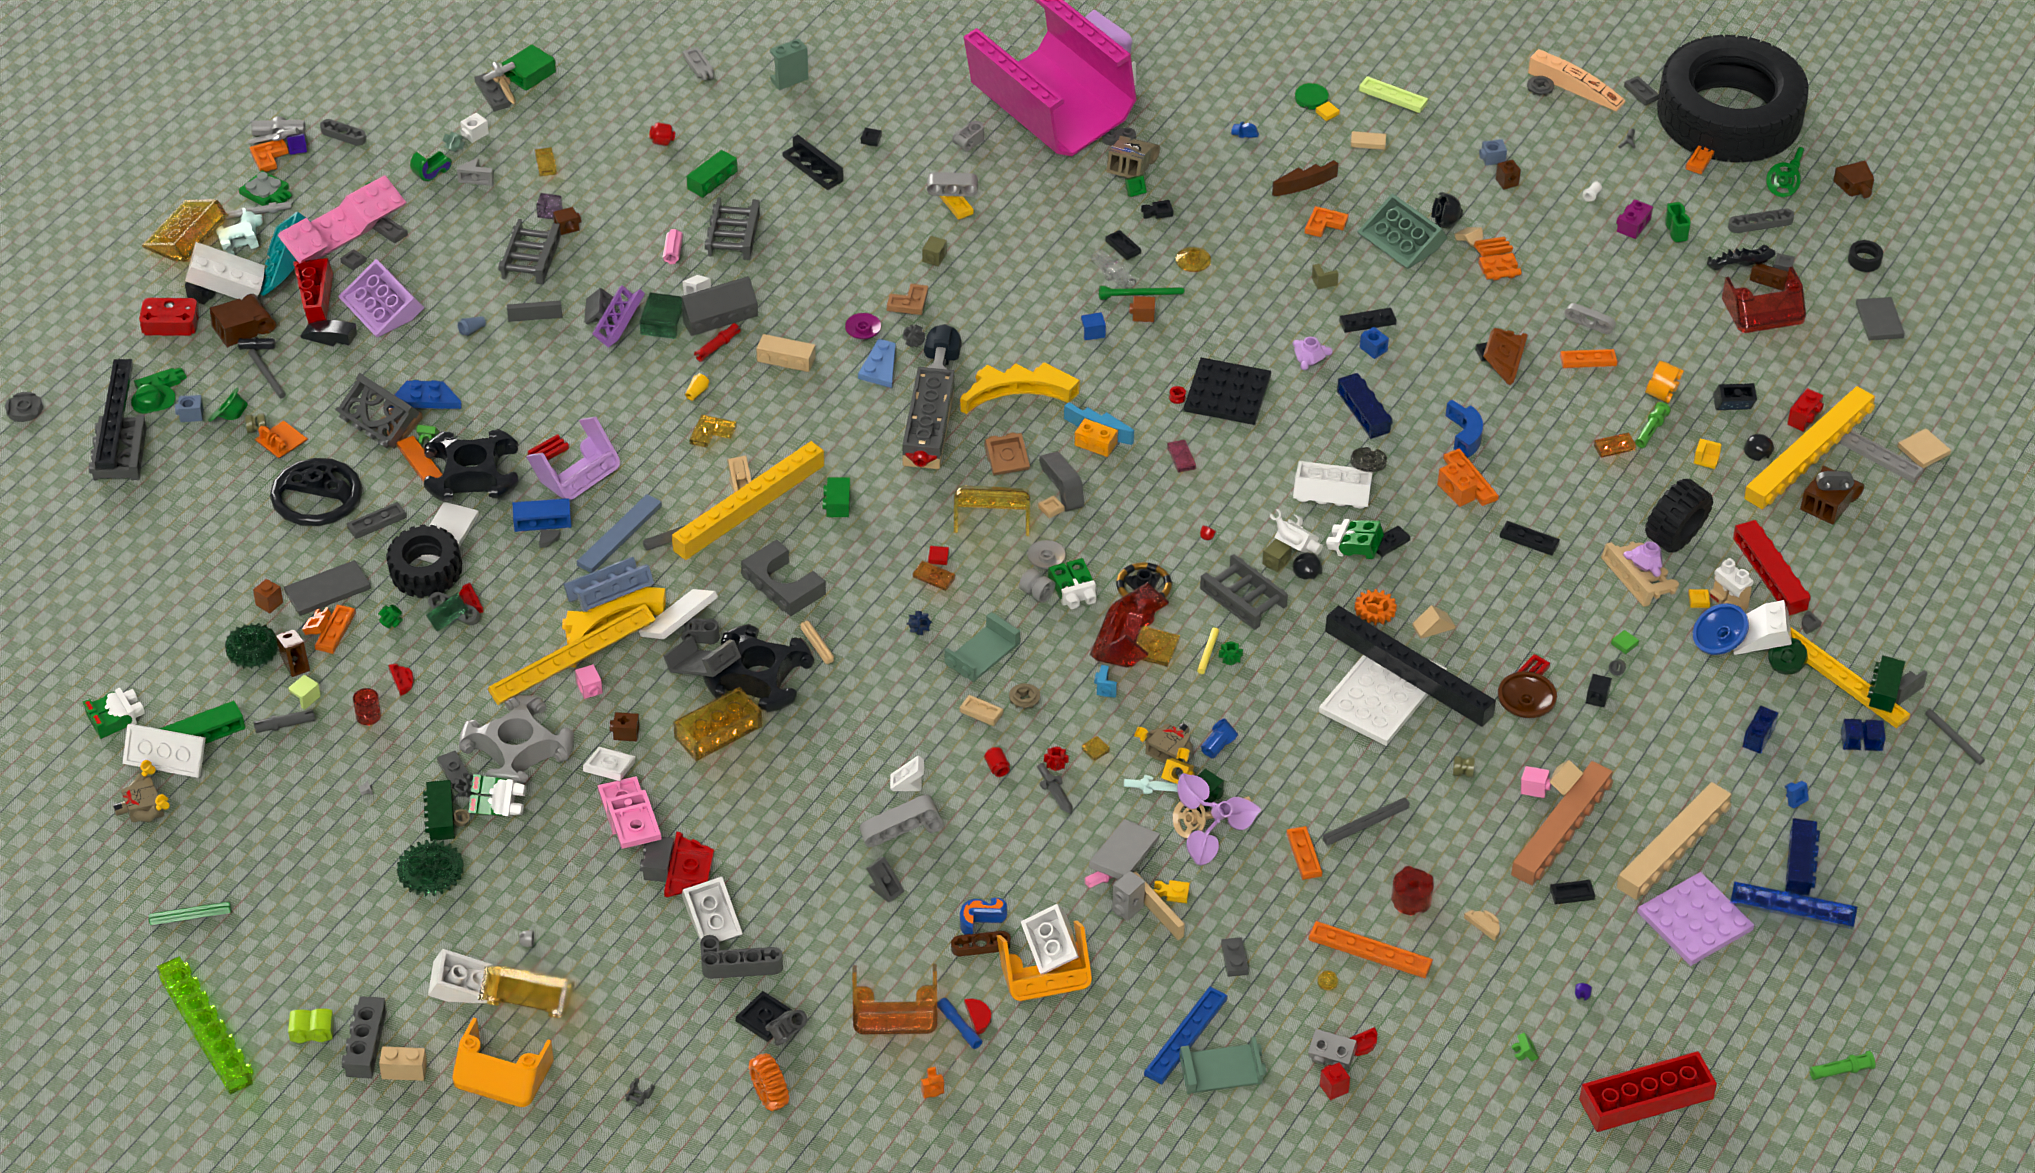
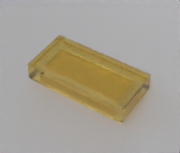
(545, 161)

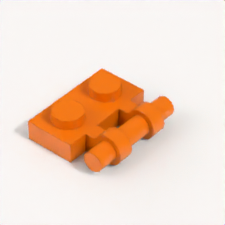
(1499, 266)

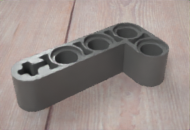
(1064, 478)
(738, 962)

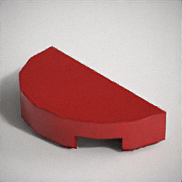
(470, 597)
(402, 678)
(979, 1014)
(1365, 1041)

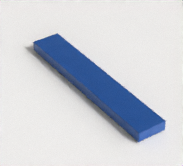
(1185, 1035)

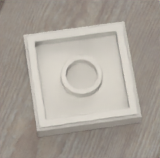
(609, 763)

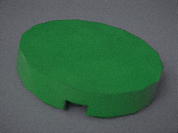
(1311, 95)

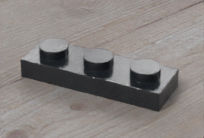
(1367, 320)

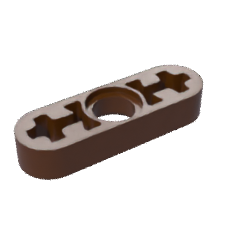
(973, 938)

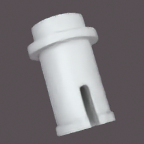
(1590, 193)

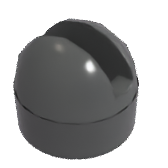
(1614, 665)

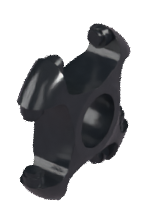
(462, 453)
(766, 683)

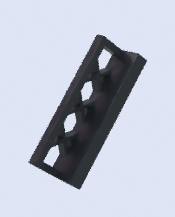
(818, 161)

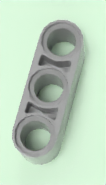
(952, 184)

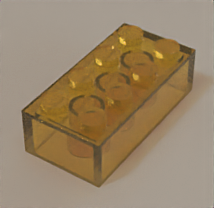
(717, 724)

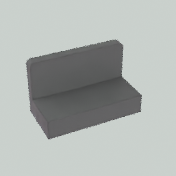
(596, 305)
(1910, 685)

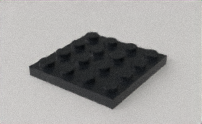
(1227, 391)

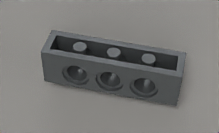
(365, 1037)

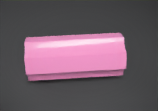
(673, 246)

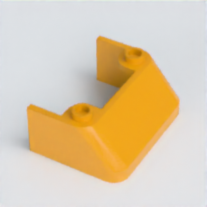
(1030, 984)
(499, 1078)

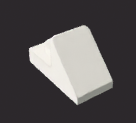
(908, 776)

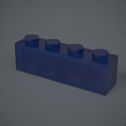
(1364, 405)
(1801, 857)

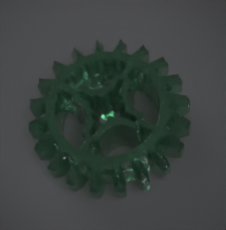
(252, 650)

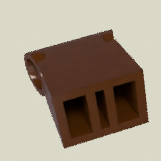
(241, 319)
(1829, 504)

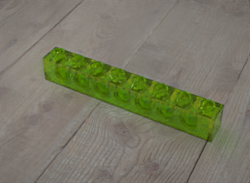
(205, 1025)

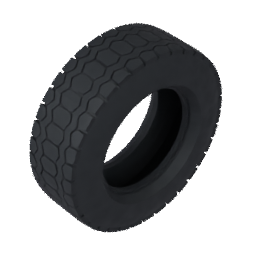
(1738, 65)

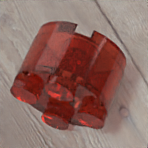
(1412, 890)

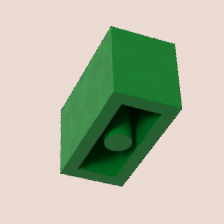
(837, 497)

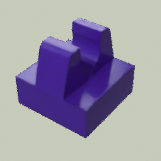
(296, 144)

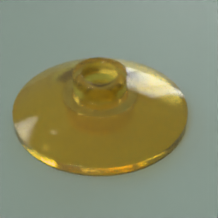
(1193, 259)

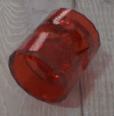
(367, 706)

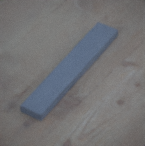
(619, 533)

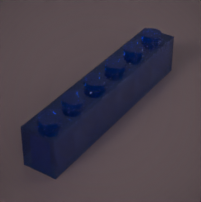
(1793, 905)

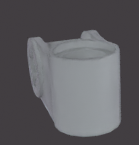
(969, 135)

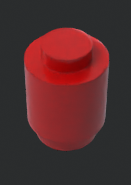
(997, 761)

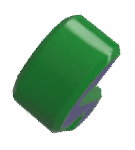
(429, 168)

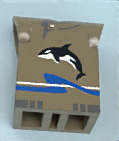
(1131, 157)

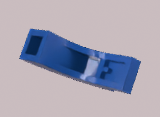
(1472, 423)

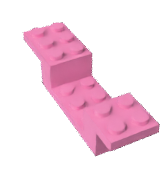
(343, 224)

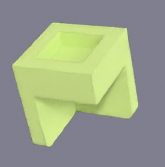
(306, 690)

